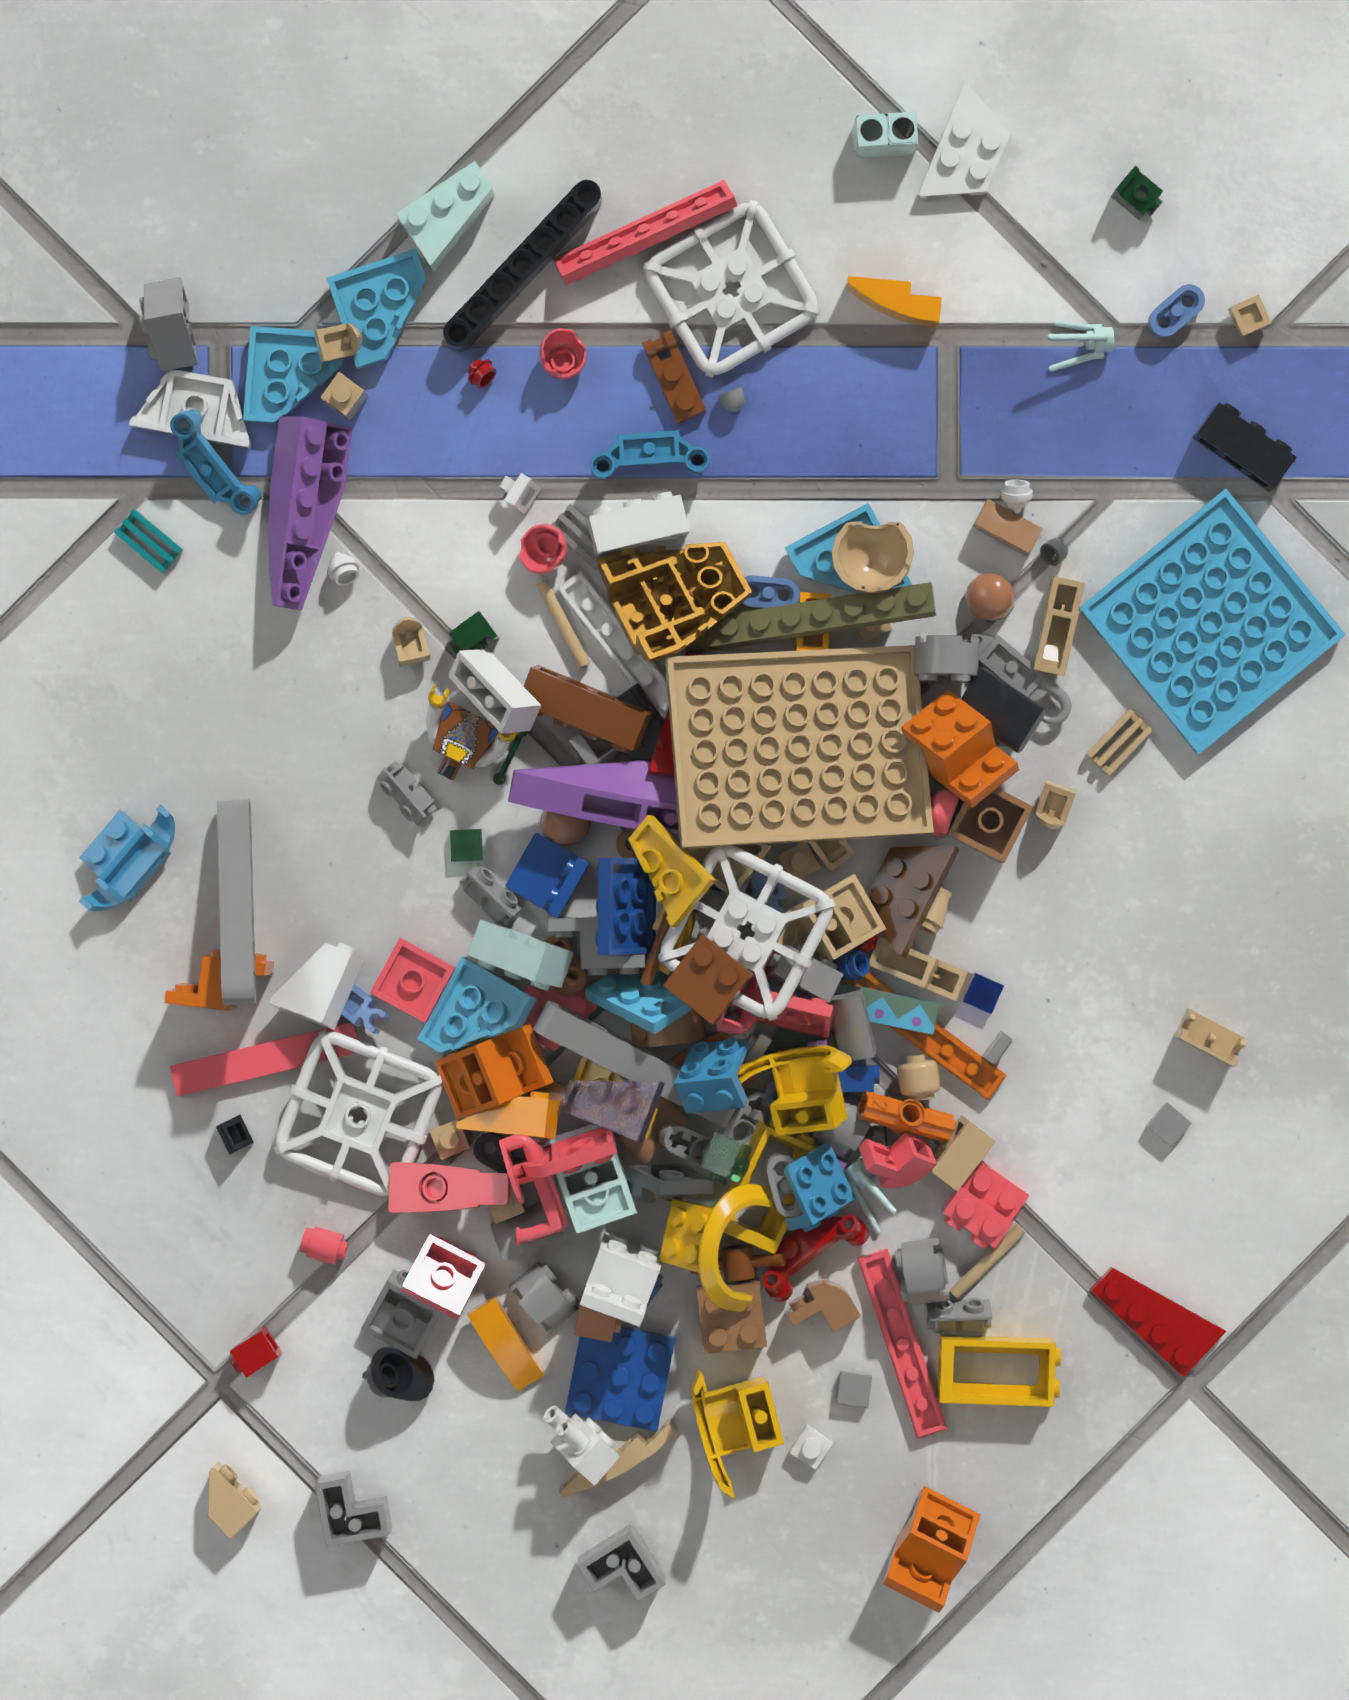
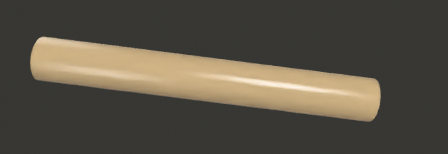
(562, 623)
(986, 1261)

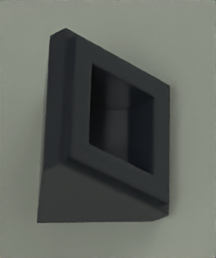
(234, 1134)

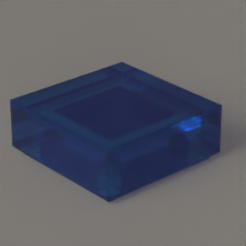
(982, 993)

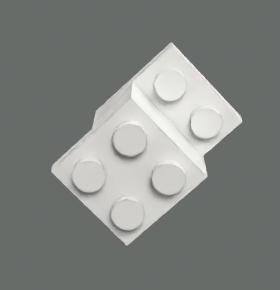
(622, 1278)

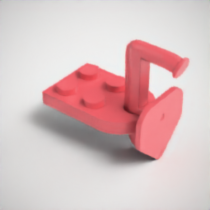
(800, 1014)
(545, 1161)

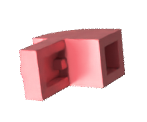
(900, 1163)

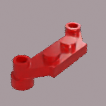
(803, 1247)

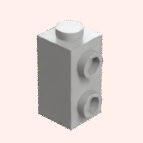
(816, 982)

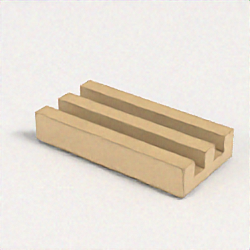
(1137, 722)

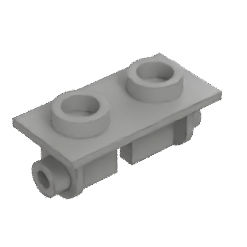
(396, 783)
(501, 903)
(973, 1314)

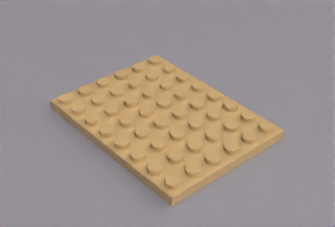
(796, 746)

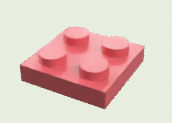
(412, 980)

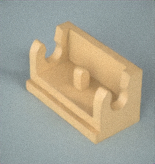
(1210, 1037)
(961, 1153)

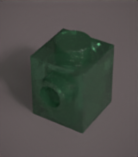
(726, 1159)

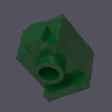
(1126, 194)
(472, 634)

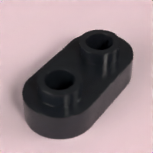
(494, 1161)

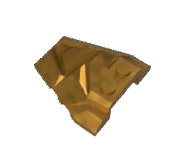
(671, 595)

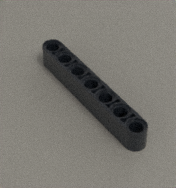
(528, 251)

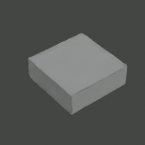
(997, 1048)
(1168, 1124)
(854, 1389)

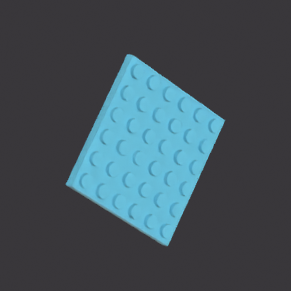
(1211, 621)

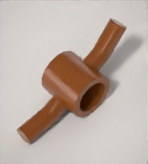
(739, 1262)

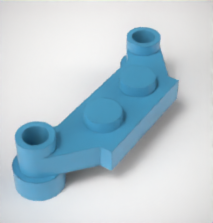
(647, 450)
(208, 467)

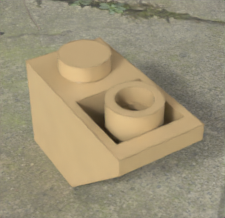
(229, 1502)

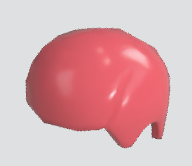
(562, 354)
(543, 548)
(943, 807)

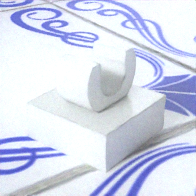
(520, 492)

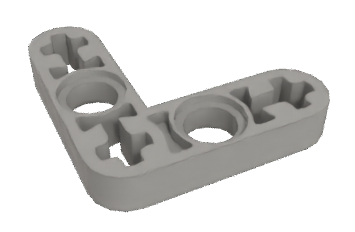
(694, 1137)

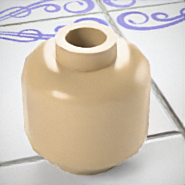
(919, 1078)

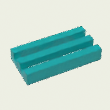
(127, 523)

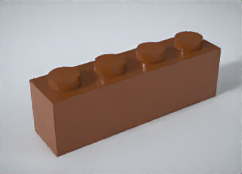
(588, 709)

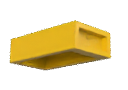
(773, 1227)
(998, 1394)

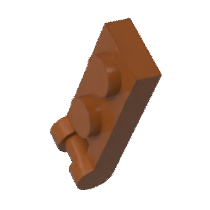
(674, 378)

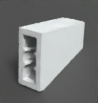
(320, 986)

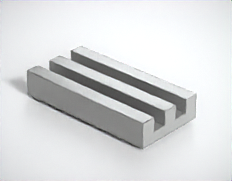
(563, 518)

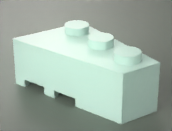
(445, 213)
(520, 955)

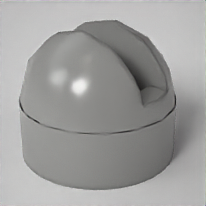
(732, 400)

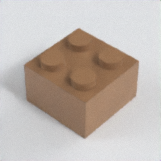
(991, 824)
(732, 1330)

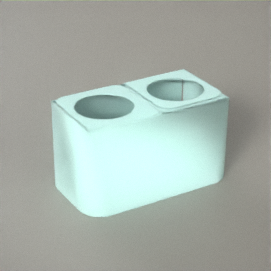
(880, 147)

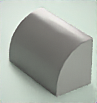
(853, 1025)
(505, 1232)

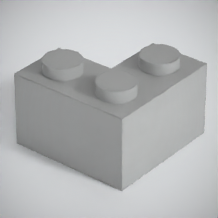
(168, 324)
(345, 1518)
(623, 1556)

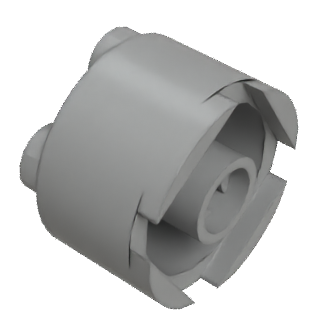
(946, 658)
(923, 1271)

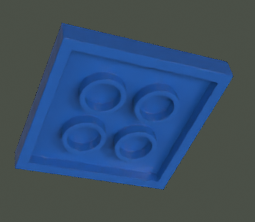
(624, 908)
(621, 1378)

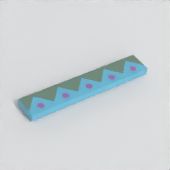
(887, 1007)

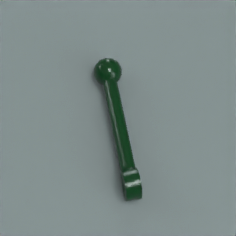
(500, 778)

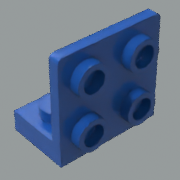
(547, 874)

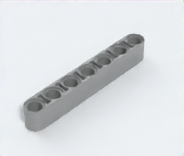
(236, 903)
(614, 1053)

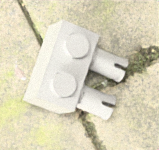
(582, 1444)

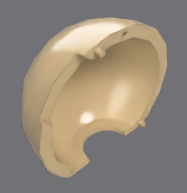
(872, 556)

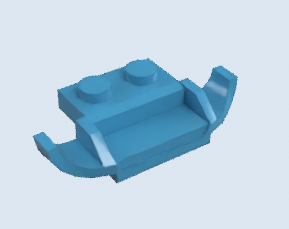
(126, 858)

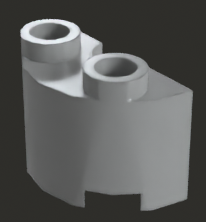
(848, 1134)
(543, 1297)

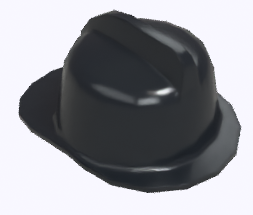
(399, 1375)

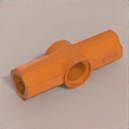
(889, 1113)

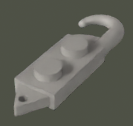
(1018, 672)

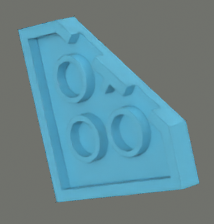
(378, 302)
(282, 372)
(814, 552)
(638, 1003)
(474, 1009)

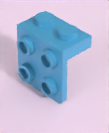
(710, 1076)
(818, 1187)

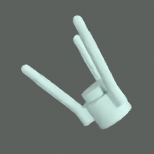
(1096, 338)
(858, 1175)

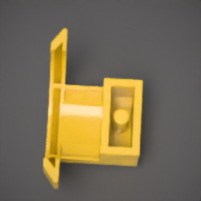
(805, 1086)
(695, 1236)
(734, 1421)

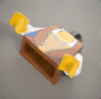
(462, 736)

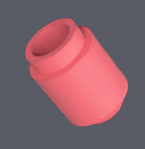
(324, 1245)

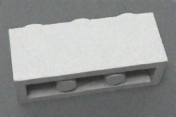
(637, 524)
(494, 691)

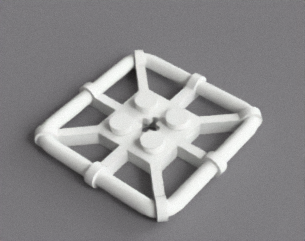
(712, 281)
(767, 925)
(348, 1095)

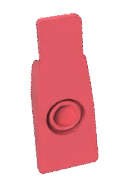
(444, 1188)

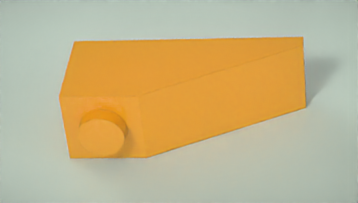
(522, 1115)

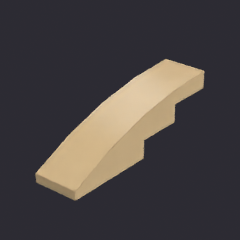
(631, 1452)

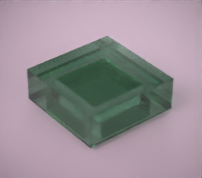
(466, 845)

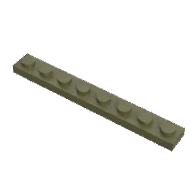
(817, 617)

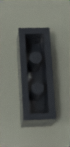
(1245, 446)

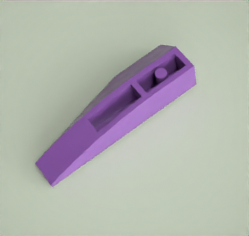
(303, 502)
(600, 793)

